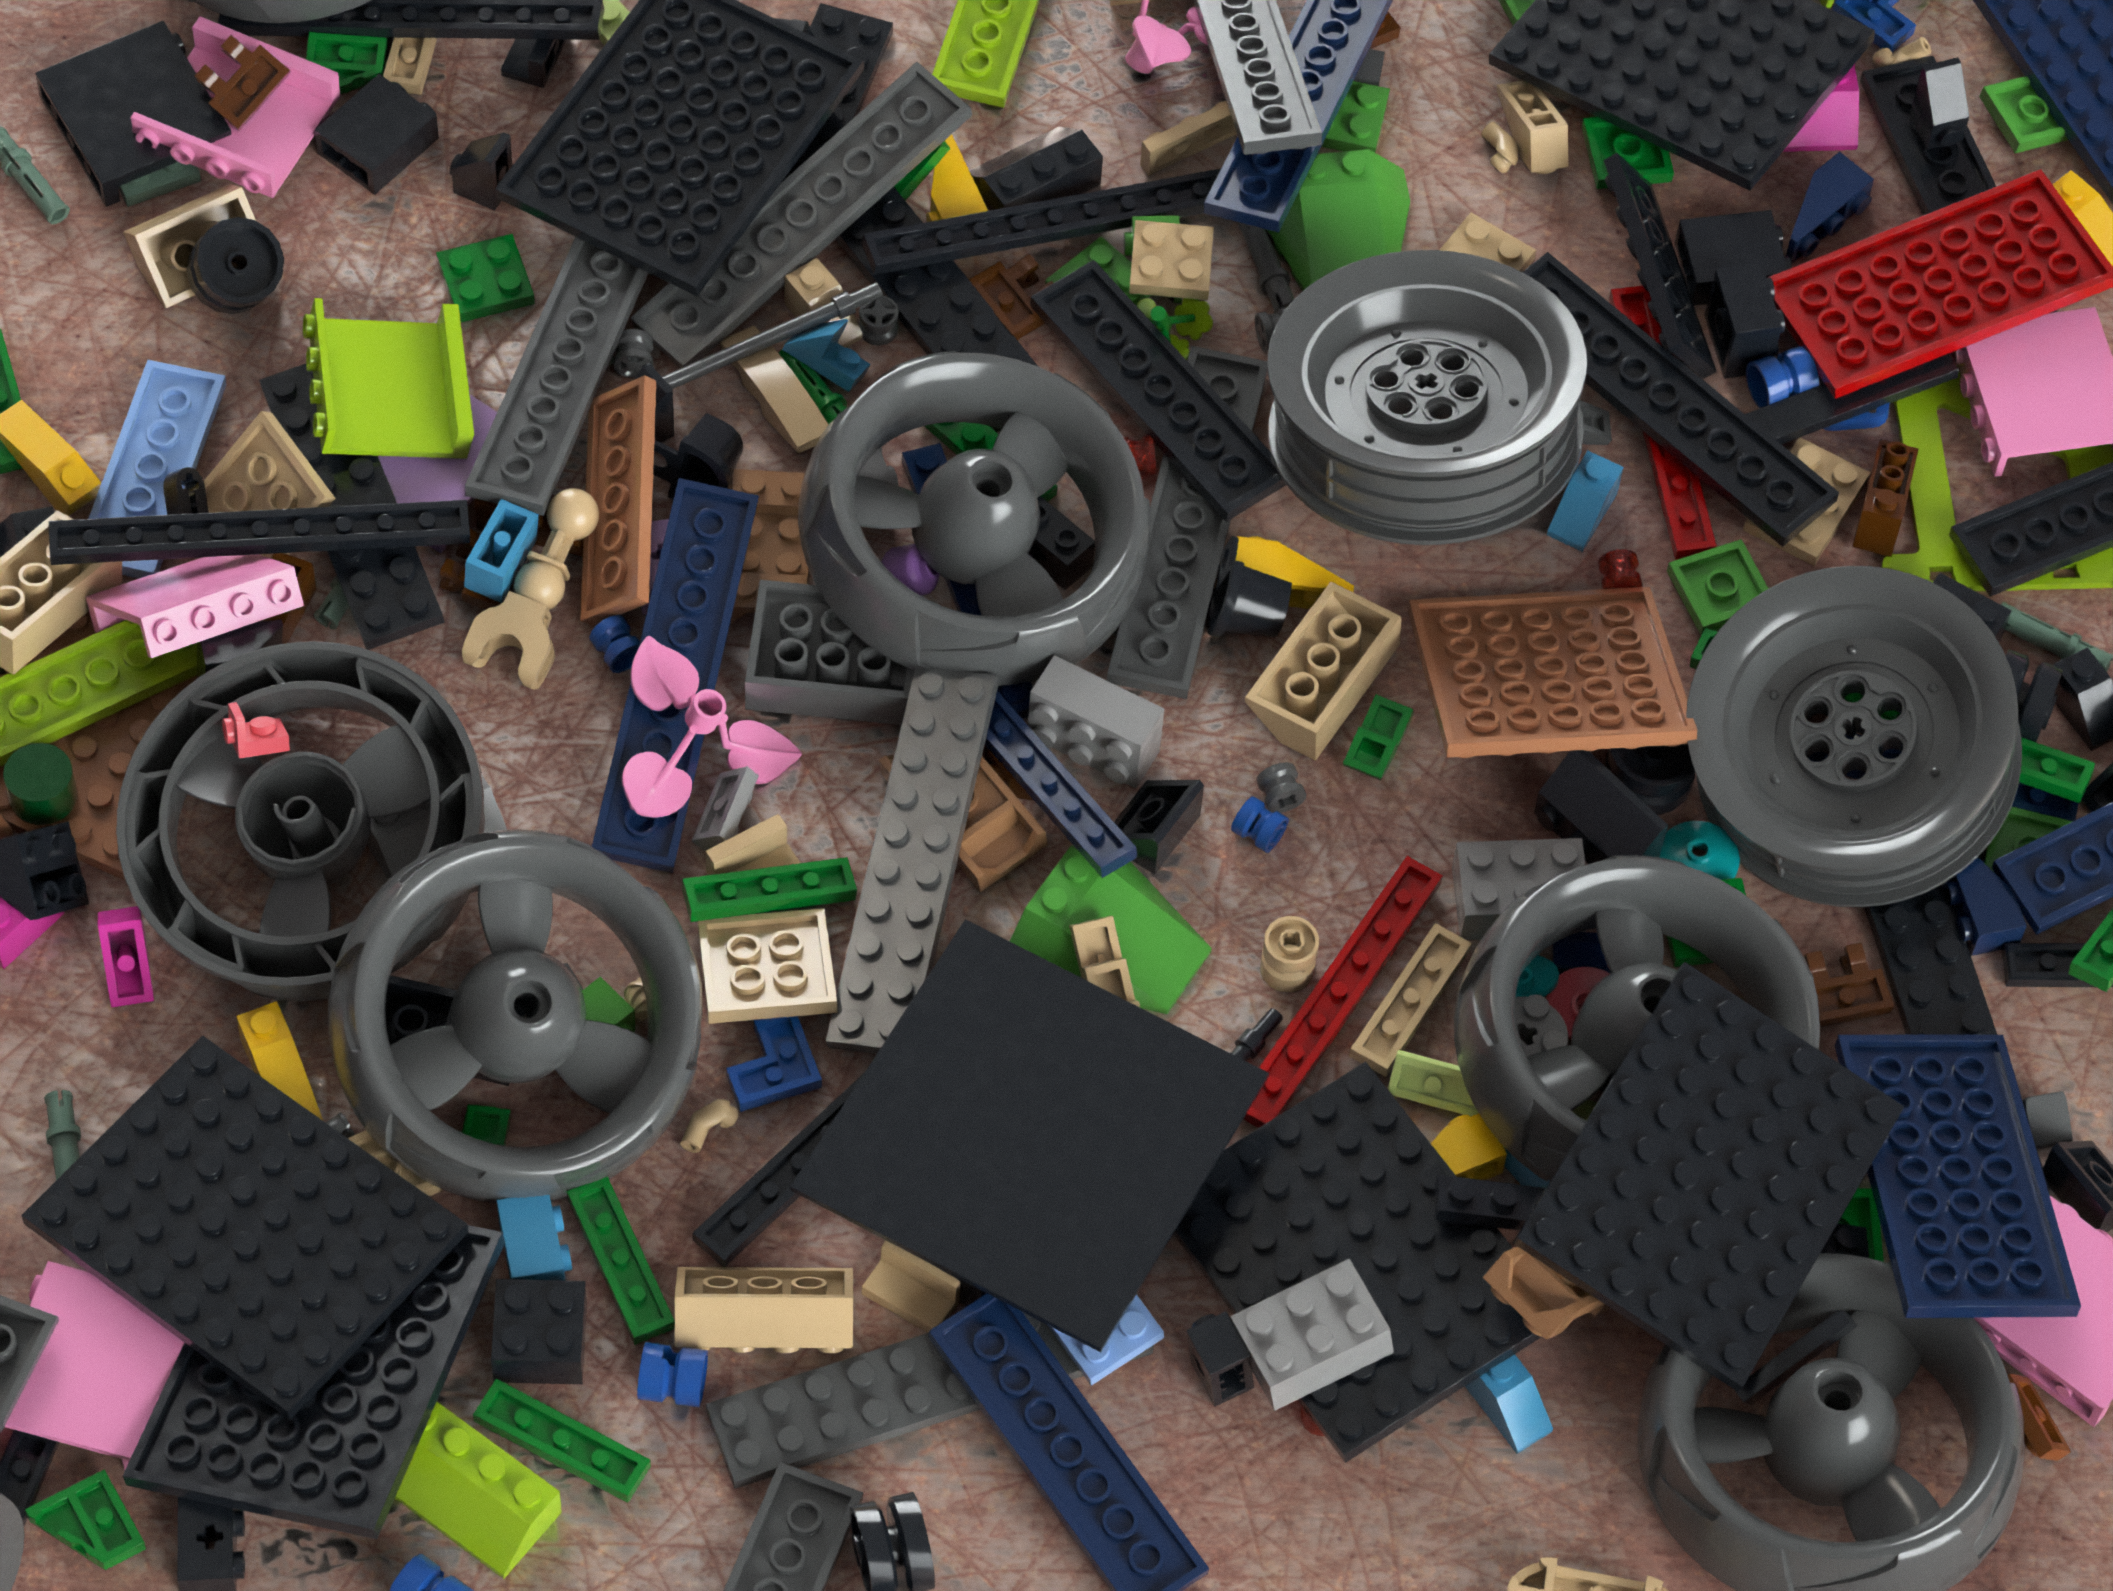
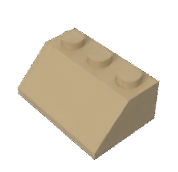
(166, 241)

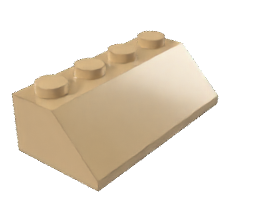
(43, 598)
(1324, 669)
(764, 1308)

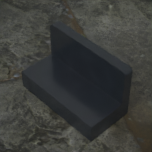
(532, 60)

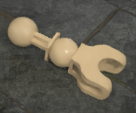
(537, 589)

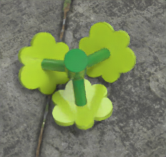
(1190, 319)

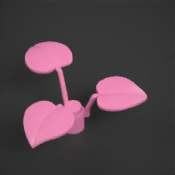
(1157, 43)
(669, 678)

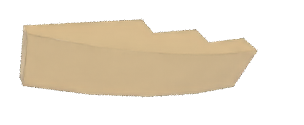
(780, 394)
(1101, 957)

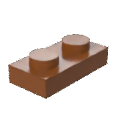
(2040, 1430)

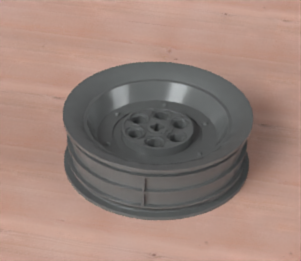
(1426, 397)
(1909, 816)

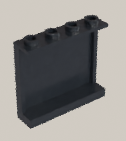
(102, 89)

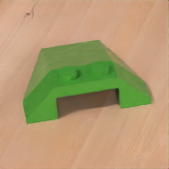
(1343, 213)
(1152, 935)

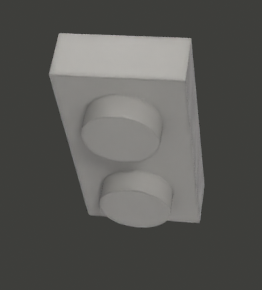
(725, 807)

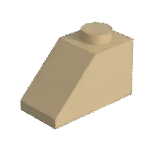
(812, 288)

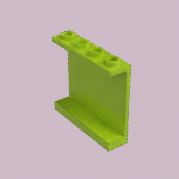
(389, 386)

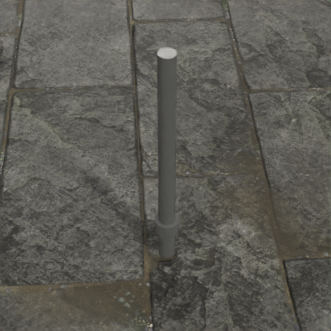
(841, 306)

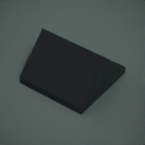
(1160, 818)
(2082, 1179)

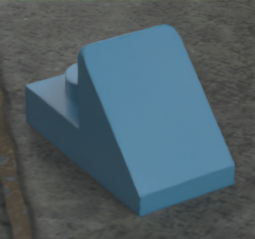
(821, 352)

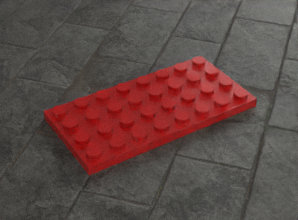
(1940, 283)

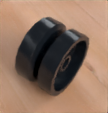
(257, 269)
(2034, 699)
(1655, 774)
(899, 1545)

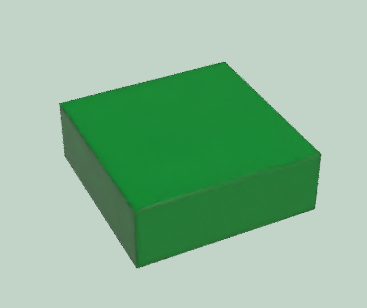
(487, 1123)

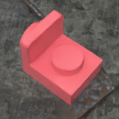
(254, 738)

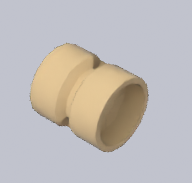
(1289, 954)

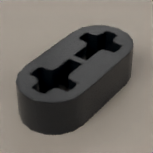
(187, 500)

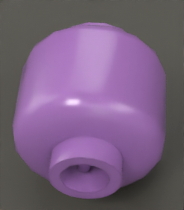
(911, 568)

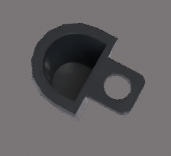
(703, 456)
(1246, 599)

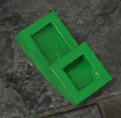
(1378, 737)

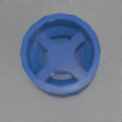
(615, 641)
(1259, 824)

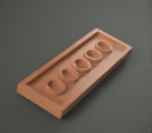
(622, 485)

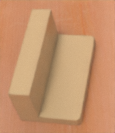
(752, 849)
(912, 1288)

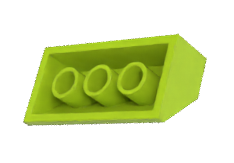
(477, 1493)

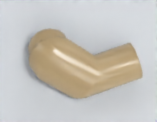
(1917, 49)
(1504, 144)
(705, 1118)

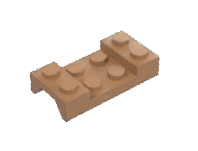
(774, 541)
(997, 830)
(1539, 1293)

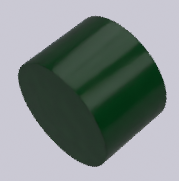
(40, 783)

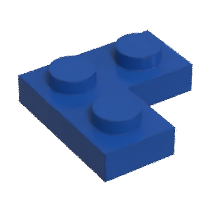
(1889, 24)
(782, 1072)

